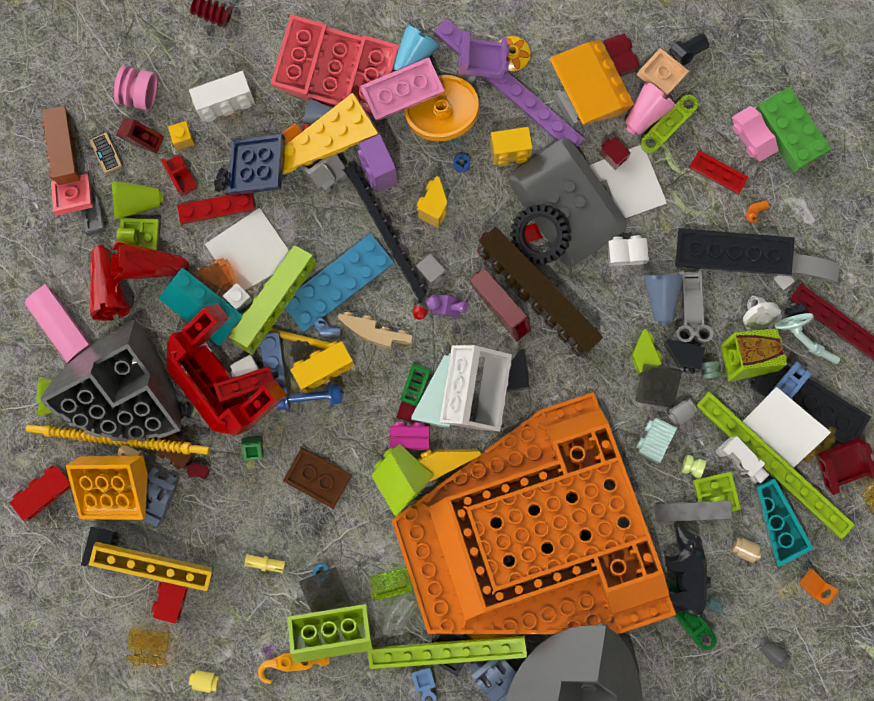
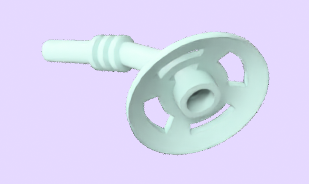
(795, 325)

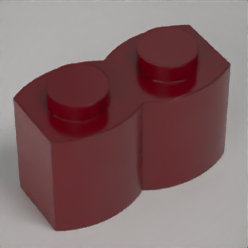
(620, 53)

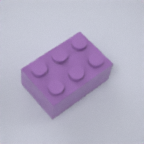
(377, 163)

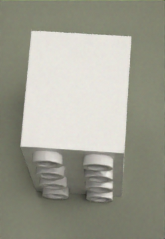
(461, 385)

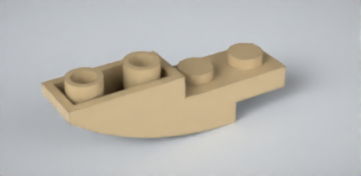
(366, 330)

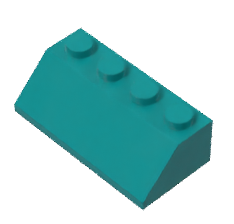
(189, 296)

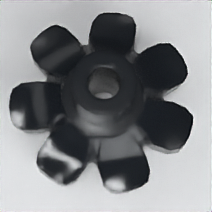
(222, 180)
(796, 310)

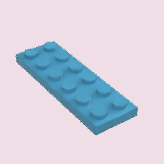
(338, 282)

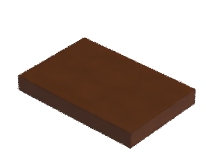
(317, 478)

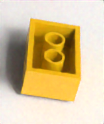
(322, 366)

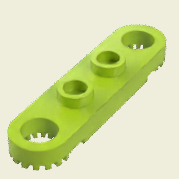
(669, 124)

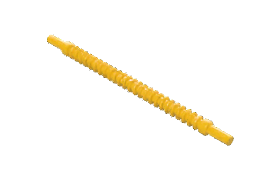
(186, 447)

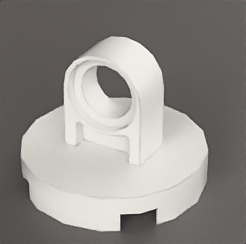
(762, 315)

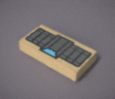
(106, 153)

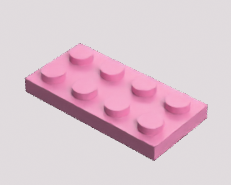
(402, 89)

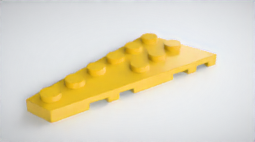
(331, 134)

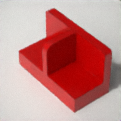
(179, 175)

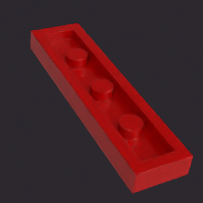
(215, 207)

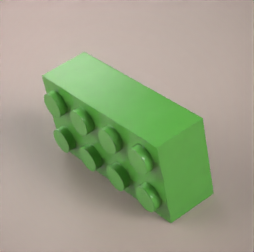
(794, 130)

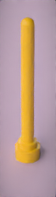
(294, 337)

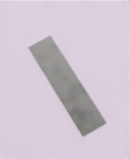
(693, 511)

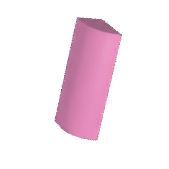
(57, 323)

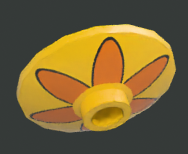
(522, 56)

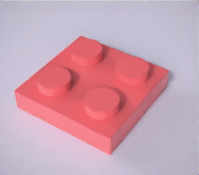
(72, 196)

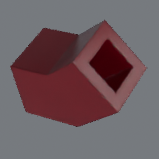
(197, 470)

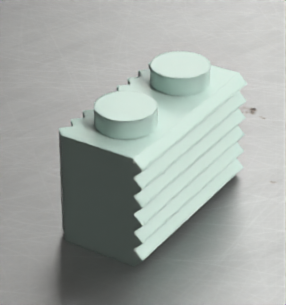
(656, 440)

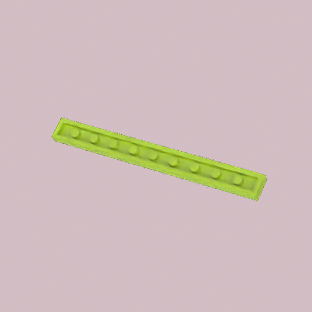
(776, 466)

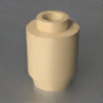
(746, 549)

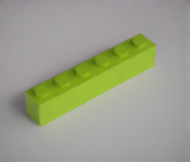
(272, 299)

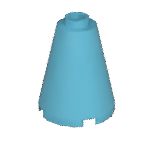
(413, 48)

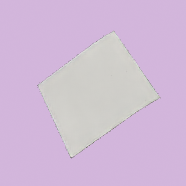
(632, 184)
(251, 248)
(786, 427)

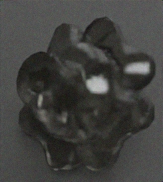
(300, 351)

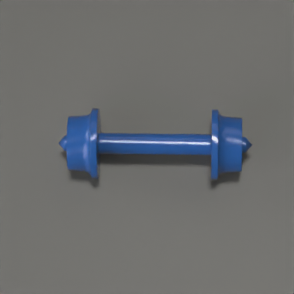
(333, 394)

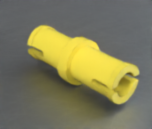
(264, 563)

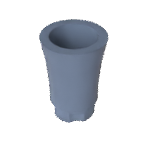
(315, 111)

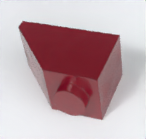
(139, 135)

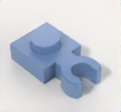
(424, 682)

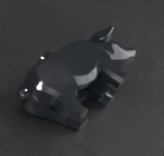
(691, 574)

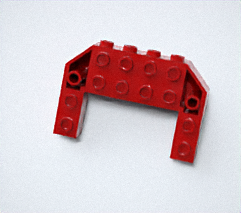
(198, 368)

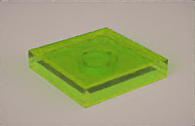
(390, 583)

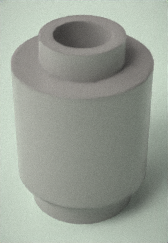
(682, 412)

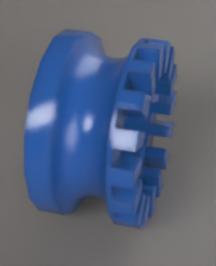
(466, 166)

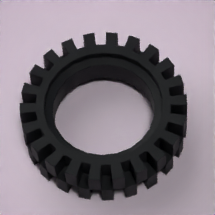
(558, 220)

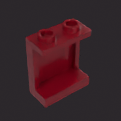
(845, 464)

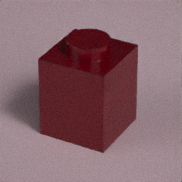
(614, 152)

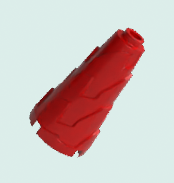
(143, 262)
(105, 293)

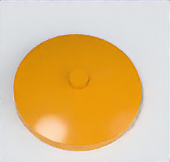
(446, 114)

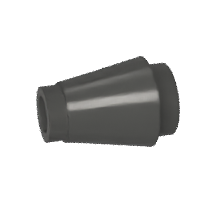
(775, 654)

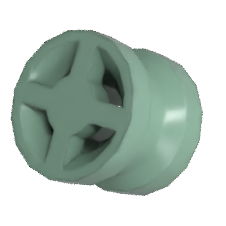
(711, 370)

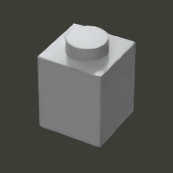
(431, 270)

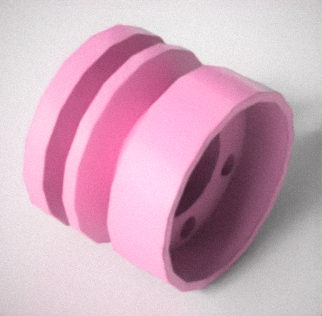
(135, 88)

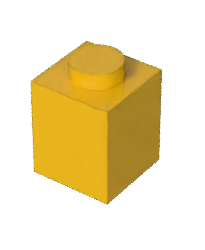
(181, 135)

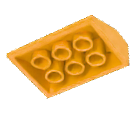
(592, 82)
(109, 487)

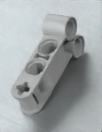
(692, 309)

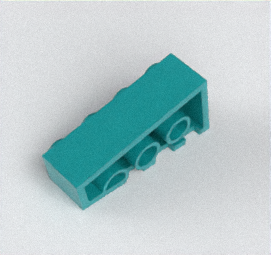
(782, 527)

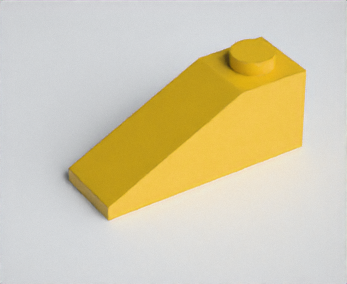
(445, 460)

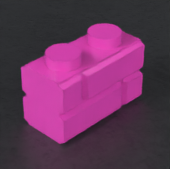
(410, 437)

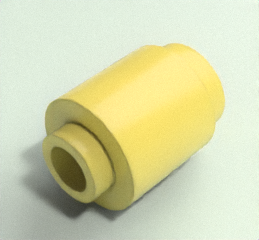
(204, 681)

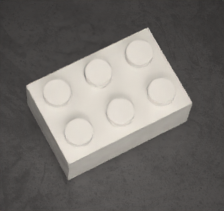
(222, 96)

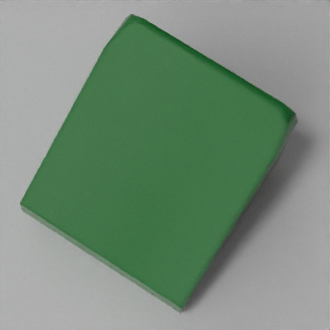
(252, 448)

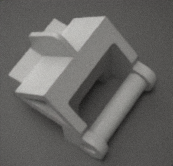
(325, 172)

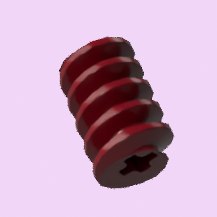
(211, 12)

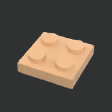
(663, 72)

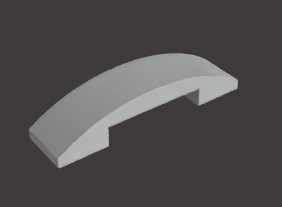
(815, 267)

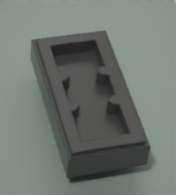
(93, 218)

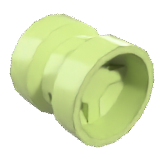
(695, 467)

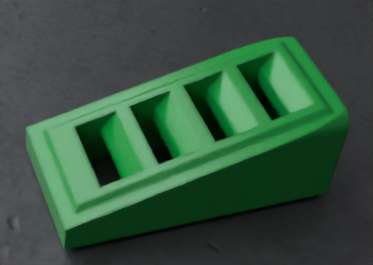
(424, 379)

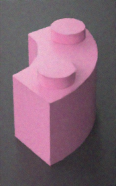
(754, 134)

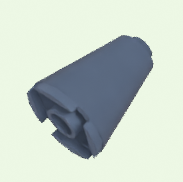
(663, 295)

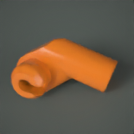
(754, 209)

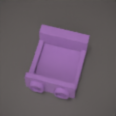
(482, 57)

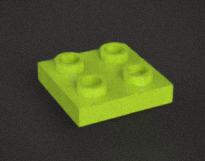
(139, 232)
(717, 488)

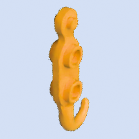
(285, 663)

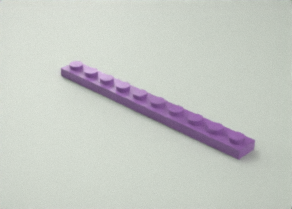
(517, 93)

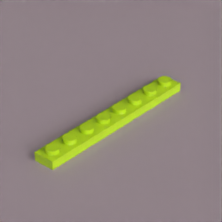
(448, 652)

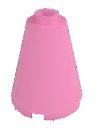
(648, 109)

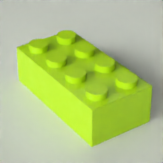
(329, 633)

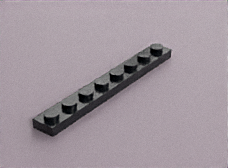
(391, 240)

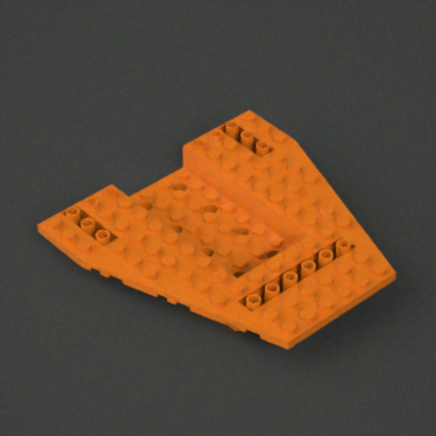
(459, 556)

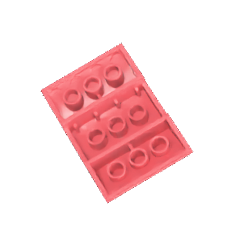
(329, 62)

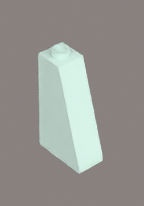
(430, 405)

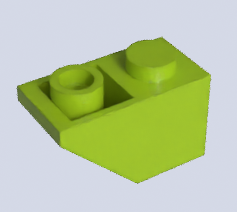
(645, 352)

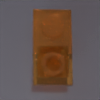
(218, 275)

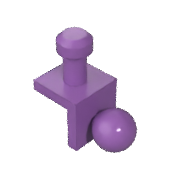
(446, 305)

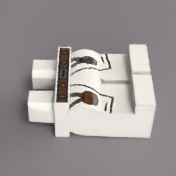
(743, 459)

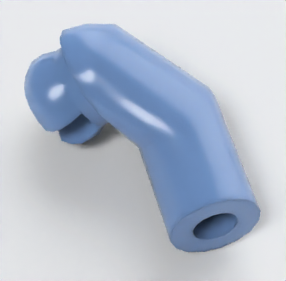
(325, 330)

